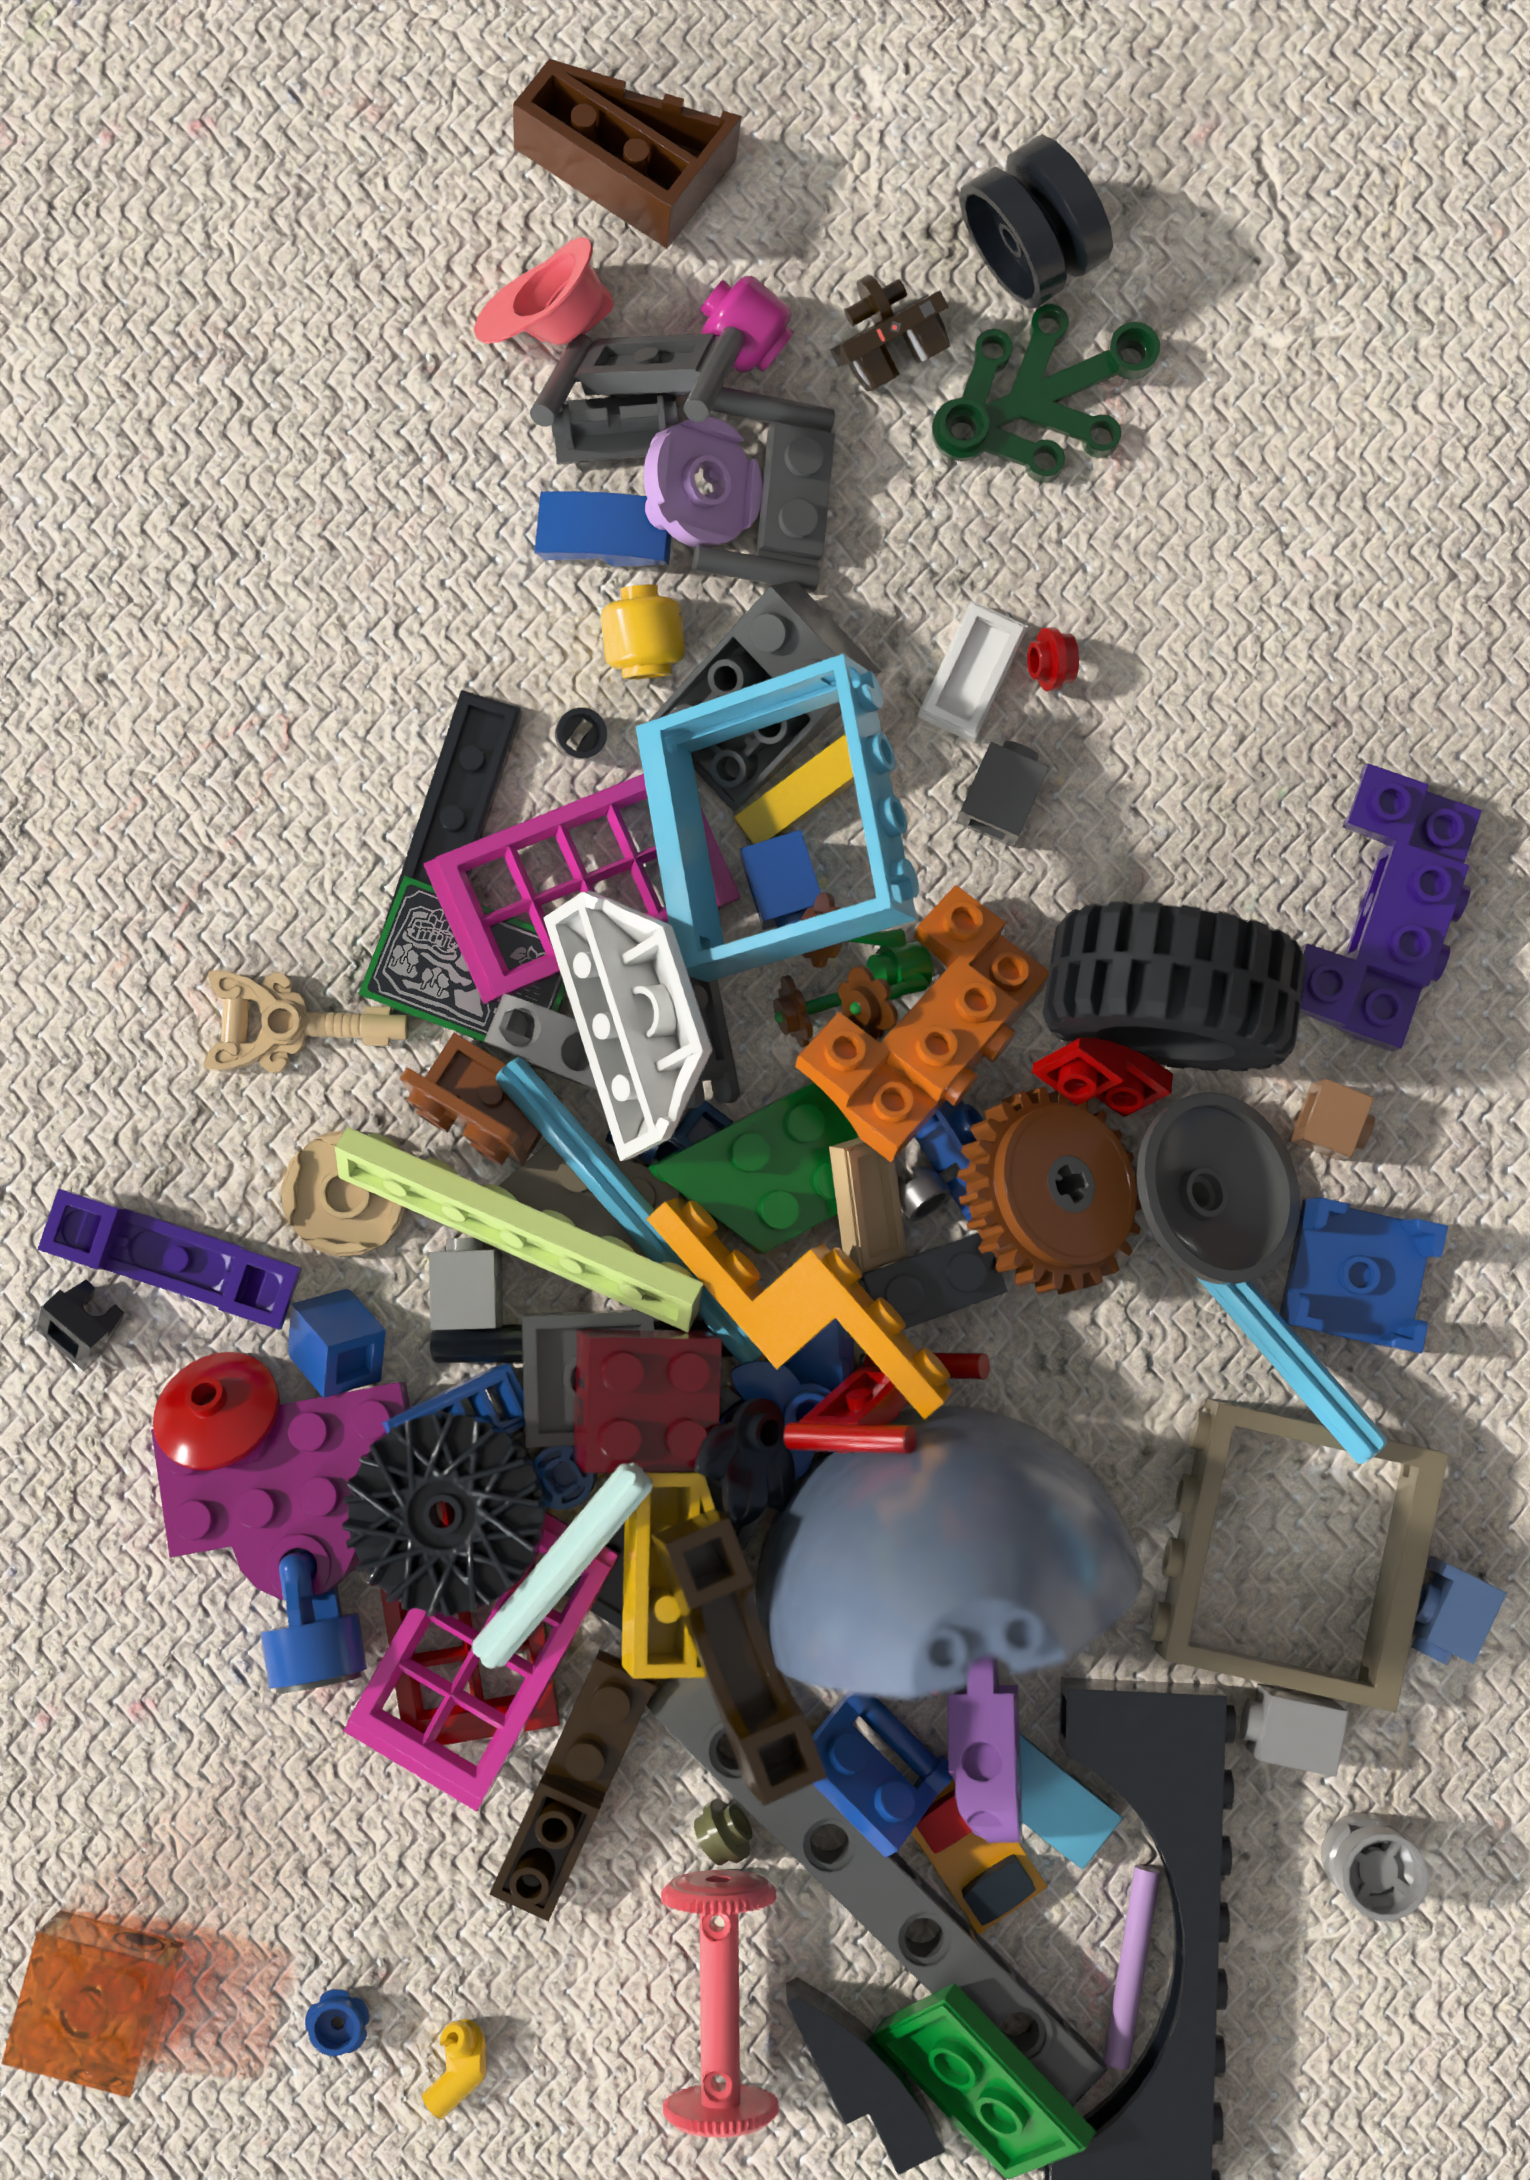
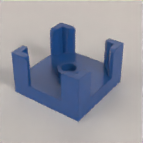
(1359, 1274)

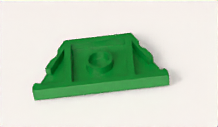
(767, 1170)

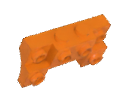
(931, 1053)

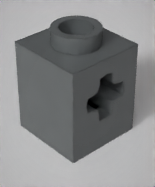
(1003, 792)

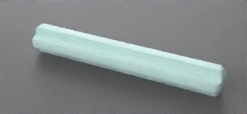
(562, 1565)

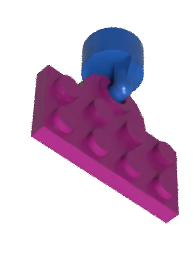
(285, 1526)

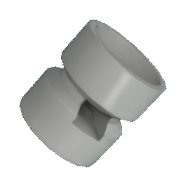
(1385, 1877)

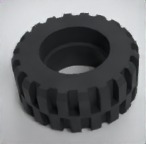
(1176, 985)

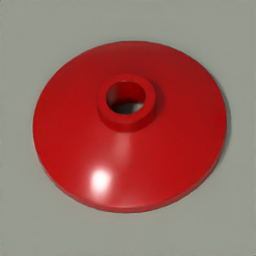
(226, 1427)

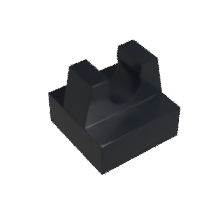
(73, 1329)

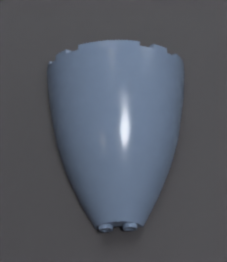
(926, 1560)

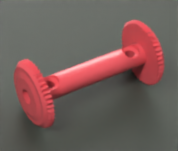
(716, 2107)

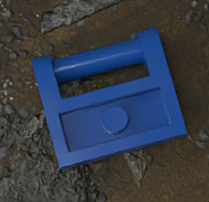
(866, 1783)

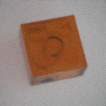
(92, 2003)

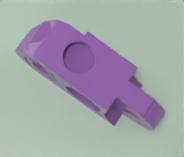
(986, 1753)

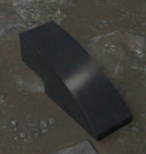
(865, 2078)

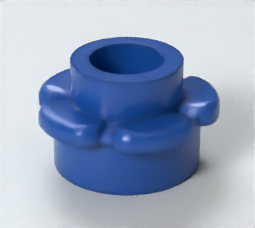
(327, 2037)

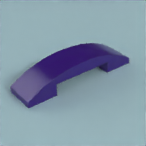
(170, 1257)

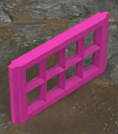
(473, 928)
(420, 1751)

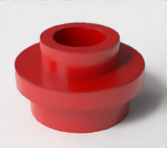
(1053, 659)

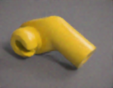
(464, 2067)

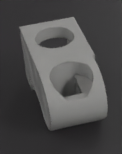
(541, 1038)

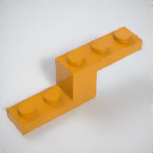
(802, 1303)

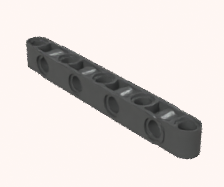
(887, 1898)

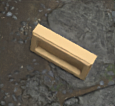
(867, 1205)

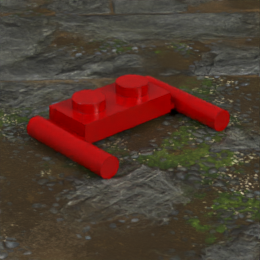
(861, 1407)

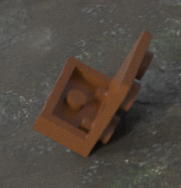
(465, 1093)

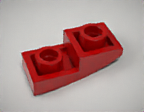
(1105, 1071)

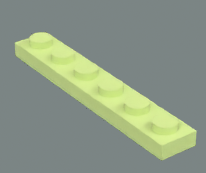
(503, 1222)

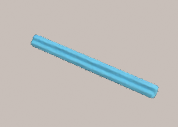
(610, 1188)

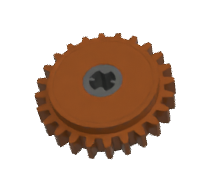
(1050, 1191)

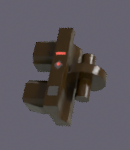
(916, 322)

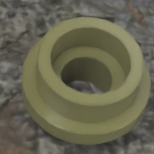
(723, 1832)

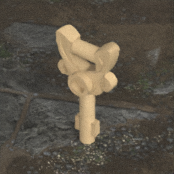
(286, 1023)

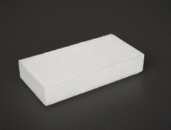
(972, 671)

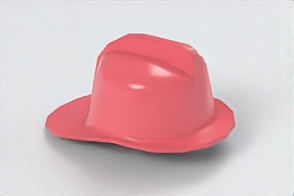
(549, 301)

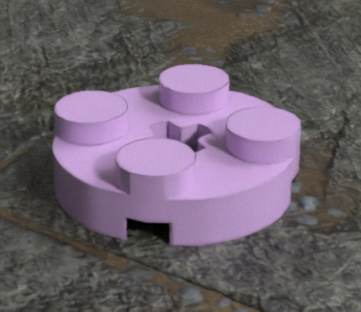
(671, 487)

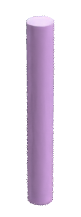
(1131, 1967)

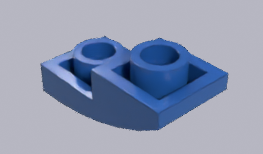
(599, 527)

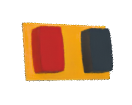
(981, 1876)

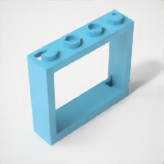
(680, 831)

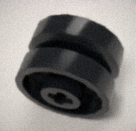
(1036, 221)

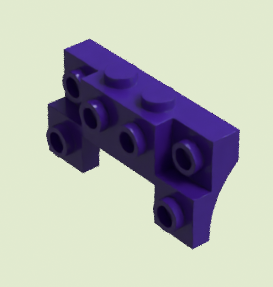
(1403, 914)

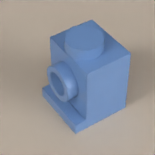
(1454, 1613)

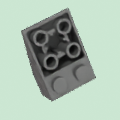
(771, 639)

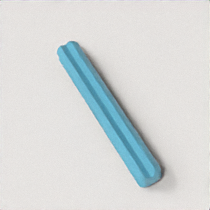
(1300, 1369)

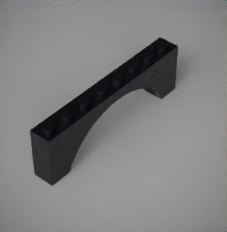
(1167, 1759)

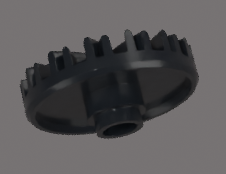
(397, 1521)

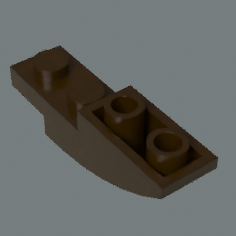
(572, 1787)

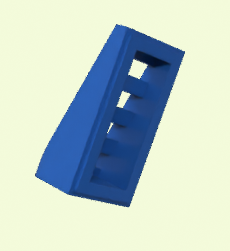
(501, 1387)

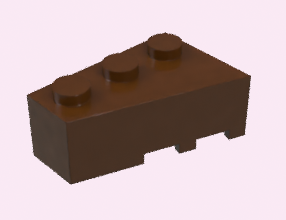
(623, 148)

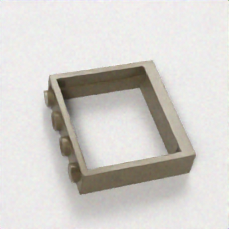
(1398, 1580)

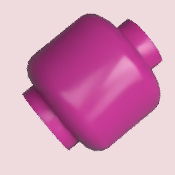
(756, 313)

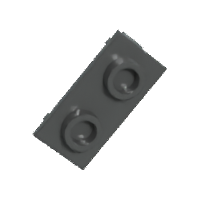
(611, 427)

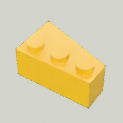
(652, 1625)

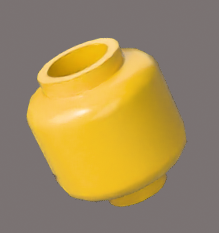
(643, 633)

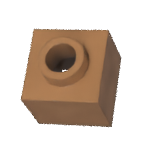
(1334, 1120)

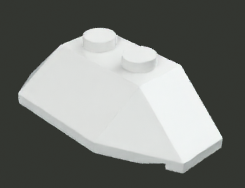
(631, 1015)

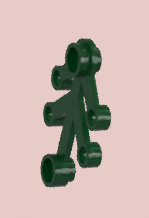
(1036, 398)

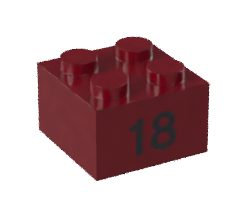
(644, 1398)

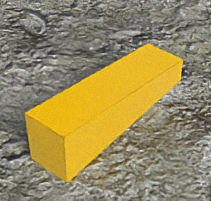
(798, 794)

